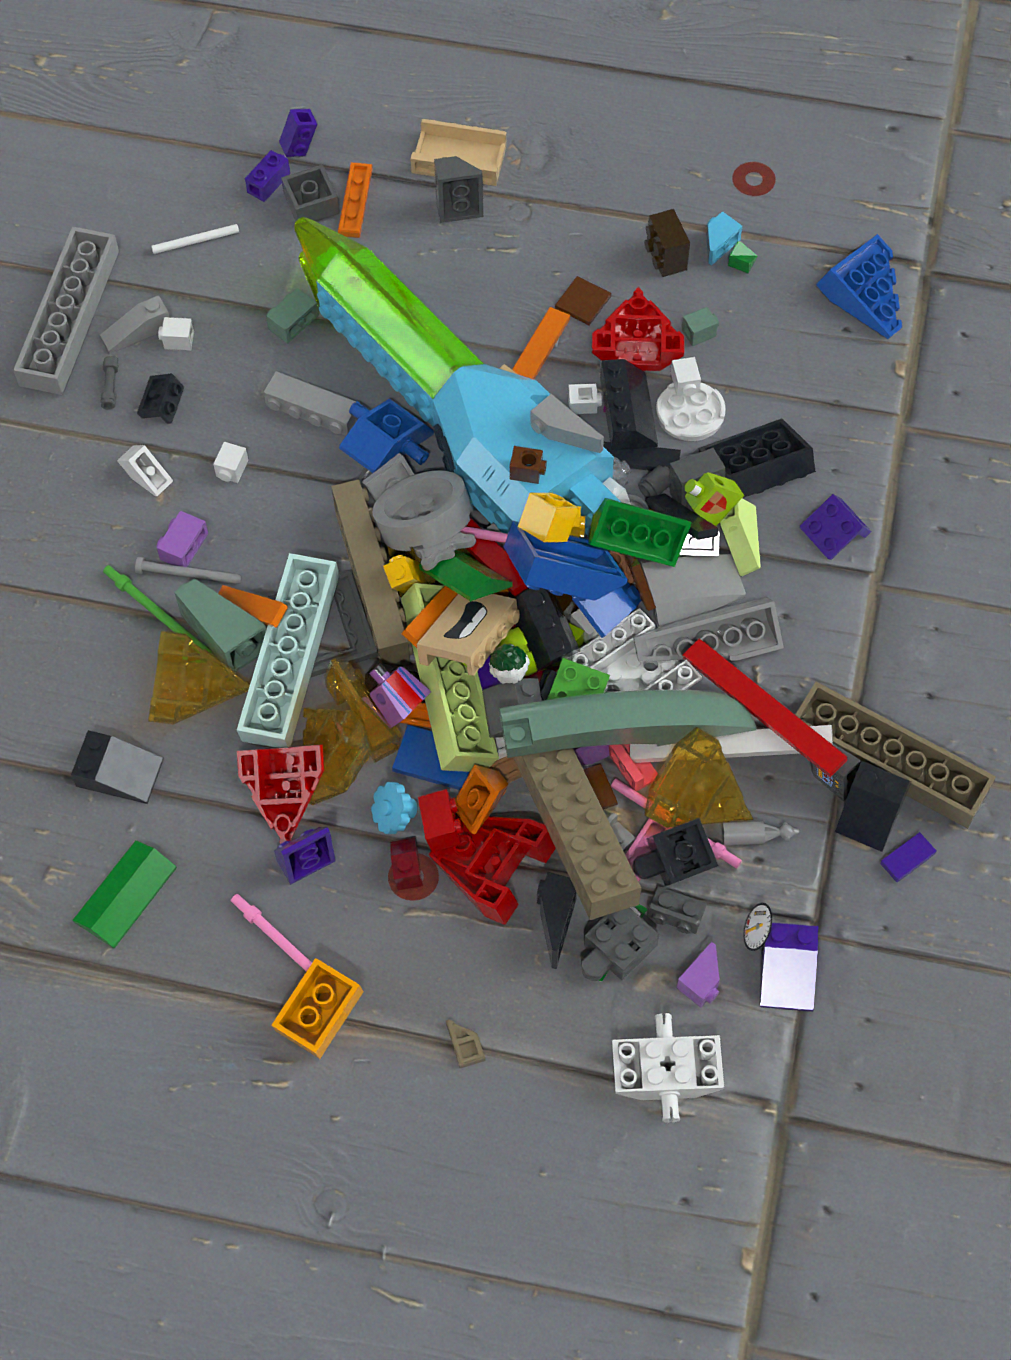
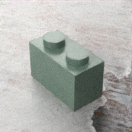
(292, 315)

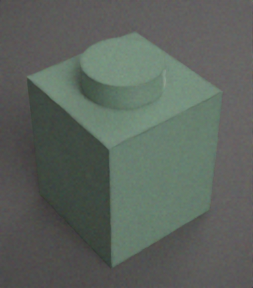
(700, 326)

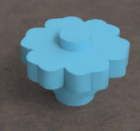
(392, 808)

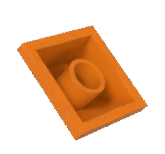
(480, 796)

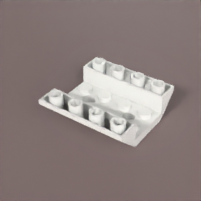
(618, 657)

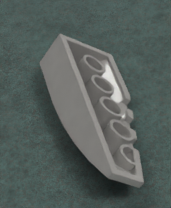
(730, 631)

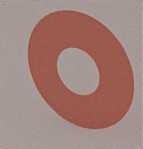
(766, 172)
(430, 881)

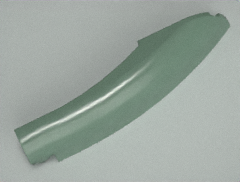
(619, 718)

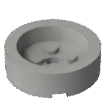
(422, 510)

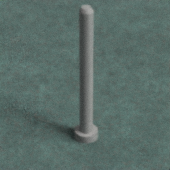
(142, 565)

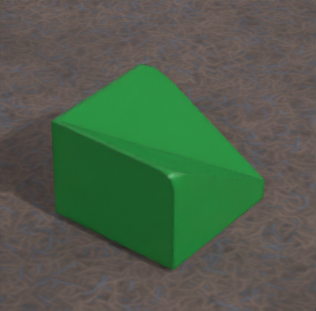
(742, 258)

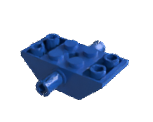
(384, 434)

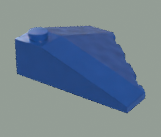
(864, 287)

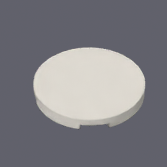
(691, 416)

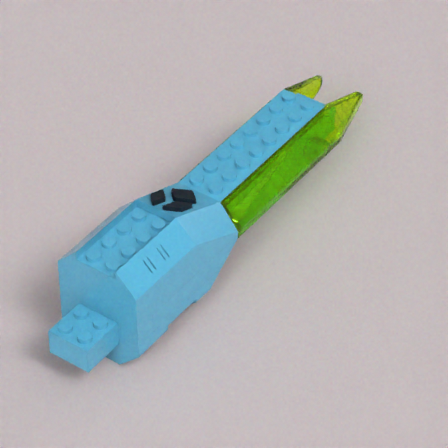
(471, 405)

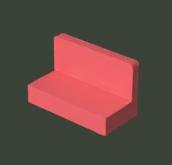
(636, 774)

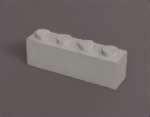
(309, 403)

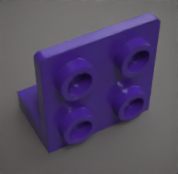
(833, 526)

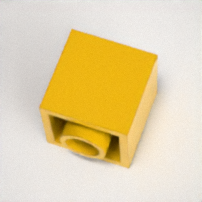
(548, 517)

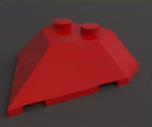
(639, 335)
(282, 783)

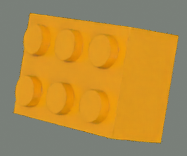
(317, 1008)

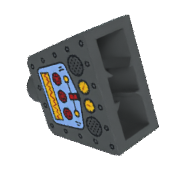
(842, 780)

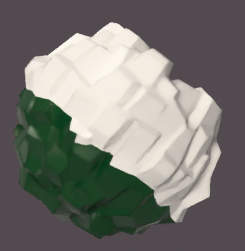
(508, 663)

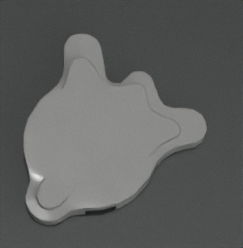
(444, 550)

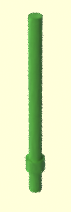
(125, 584)

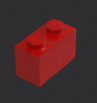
(439, 820)

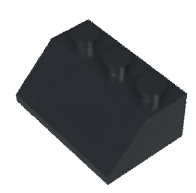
(545, 627)

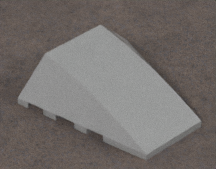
(692, 586)

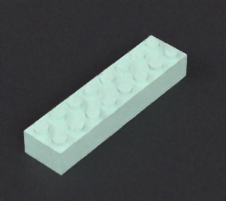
(289, 653)

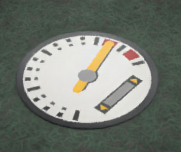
(757, 926)

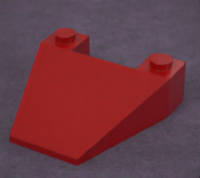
(490, 858)

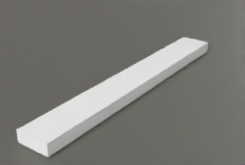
(745, 744)

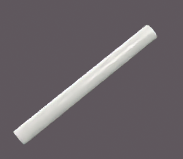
(193, 239)

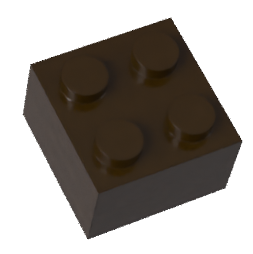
(667, 243)

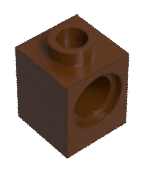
(522, 456)

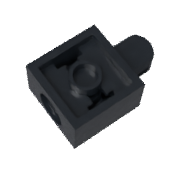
(675, 854)

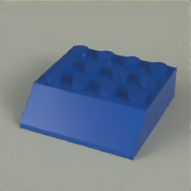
(563, 566)

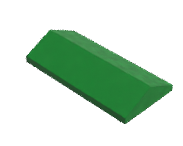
(638, 532)
(468, 577)
(125, 893)

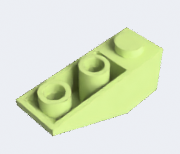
(742, 536)

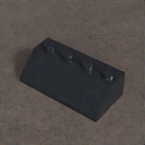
(627, 405)

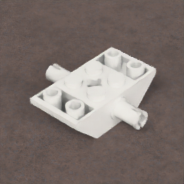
(693, 1064)

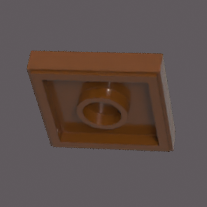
(640, 582)

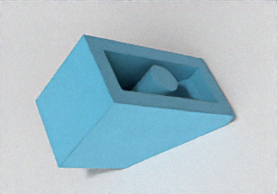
(721, 236)

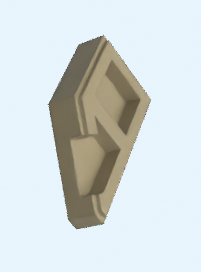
(465, 1044)

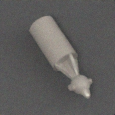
(754, 833)

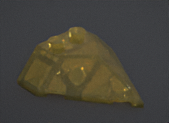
(189, 680)
(344, 749)
(696, 785)

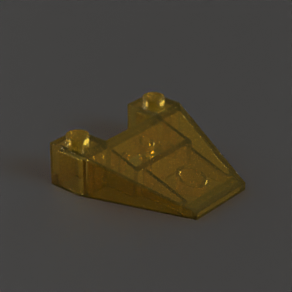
(347, 686)

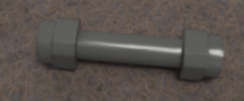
(110, 367)

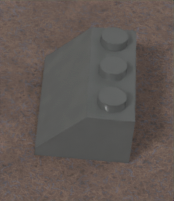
(458, 189)

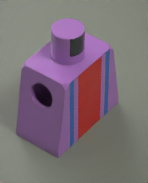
(396, 693)

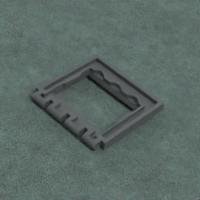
(354, 623)

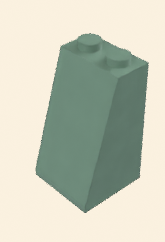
(221, 625)

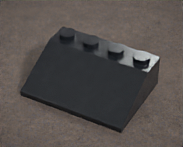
(764, 457)

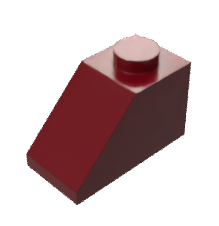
(405, 863)

